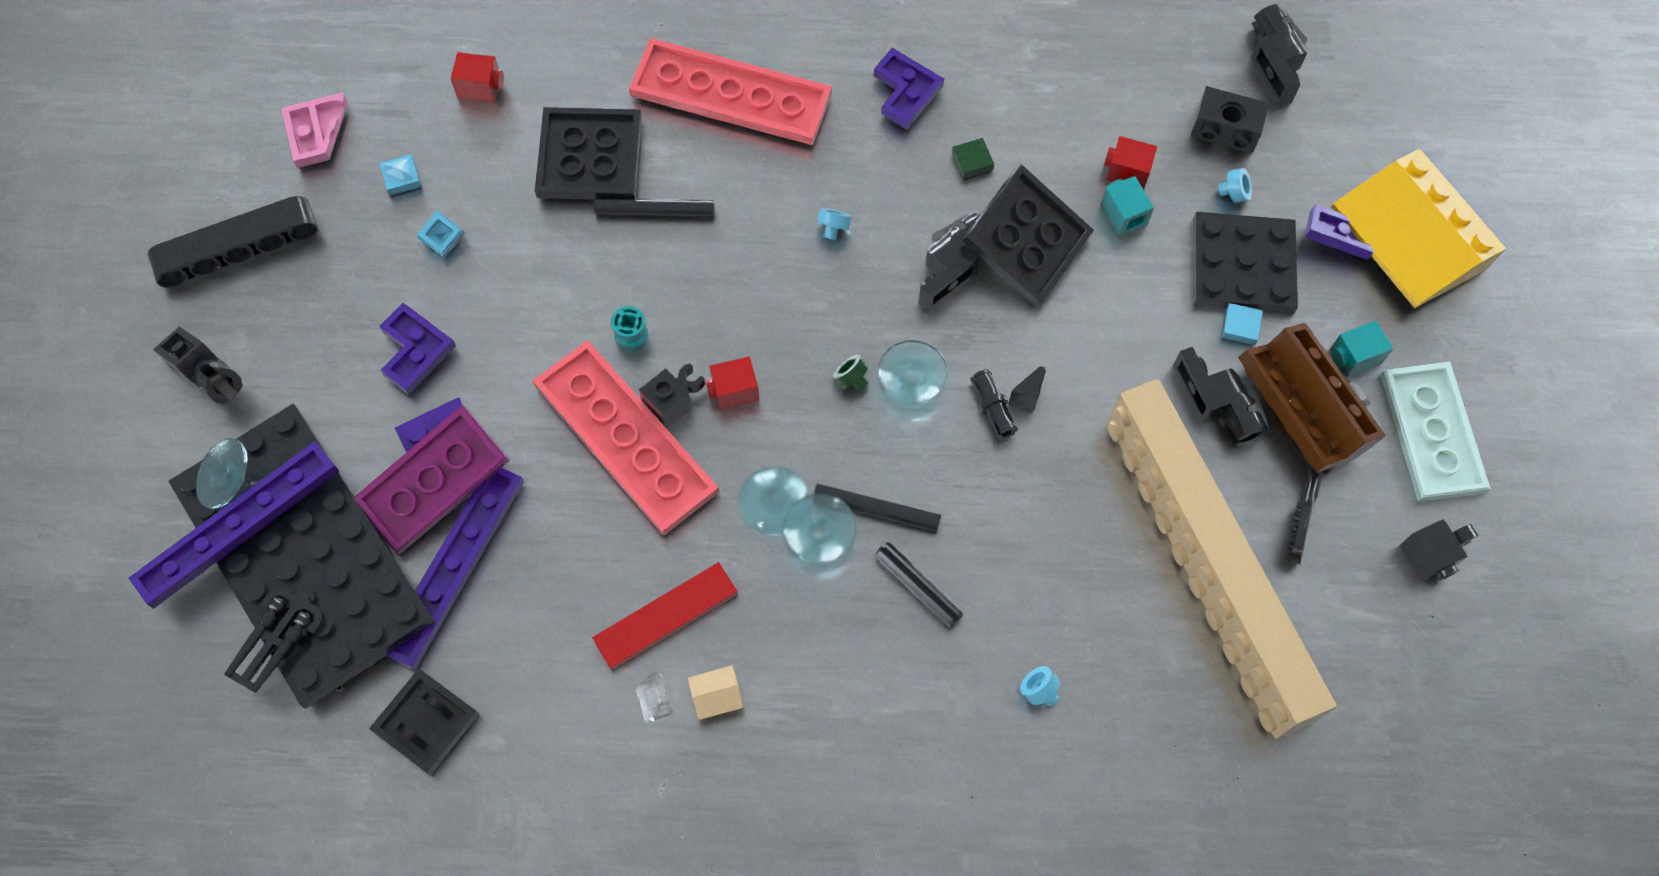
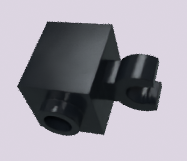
(669, 396)
(1437, 549)

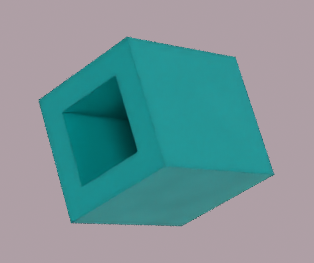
(1126, 205)
(1360, 348)

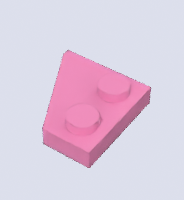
(314, 128)

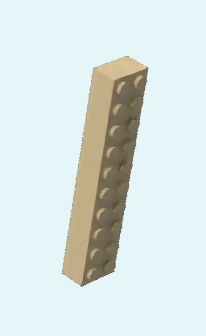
(1218, 561)

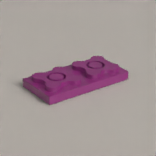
(431, 479)

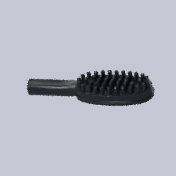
(1302, 517)

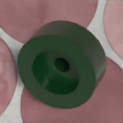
(852, 373)

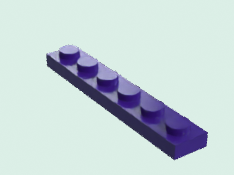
(233, 525)
(459, 557)

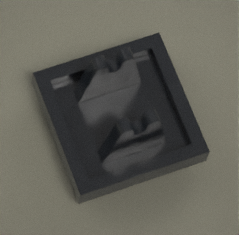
(424, 721)

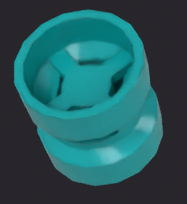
(630, 337)

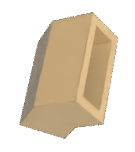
(715, 692)

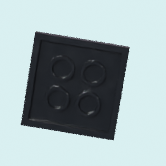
(588, 153)
(1028, 235)
(1245, 262)

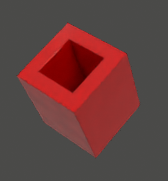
(476, 77)
(1130, 160)
(732, 383)

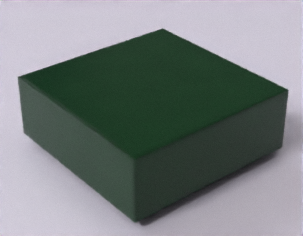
(973, 158)

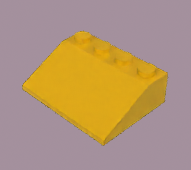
(1419, 228)

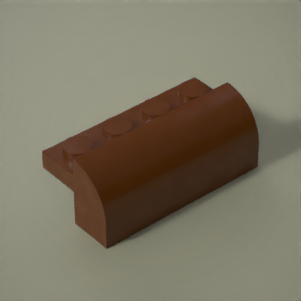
(1312, 398)

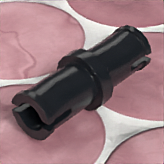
(994, 404)

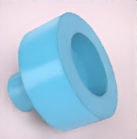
(1237, 185)
(834, 221)
(1040, 686)

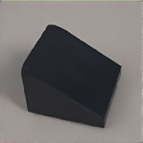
(1027, 392)

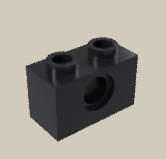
(1244, 115)

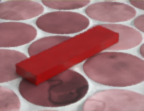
(665, 616)

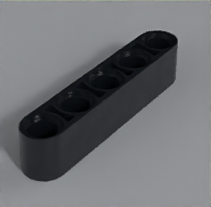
(232, 241)

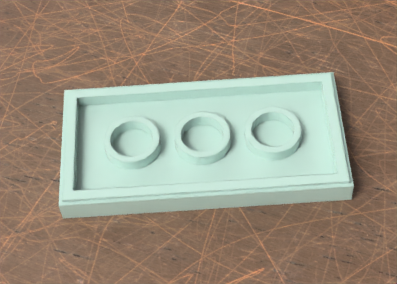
(1434, 432)

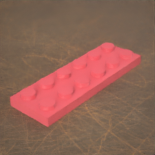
(731, 91)
(626, 437)

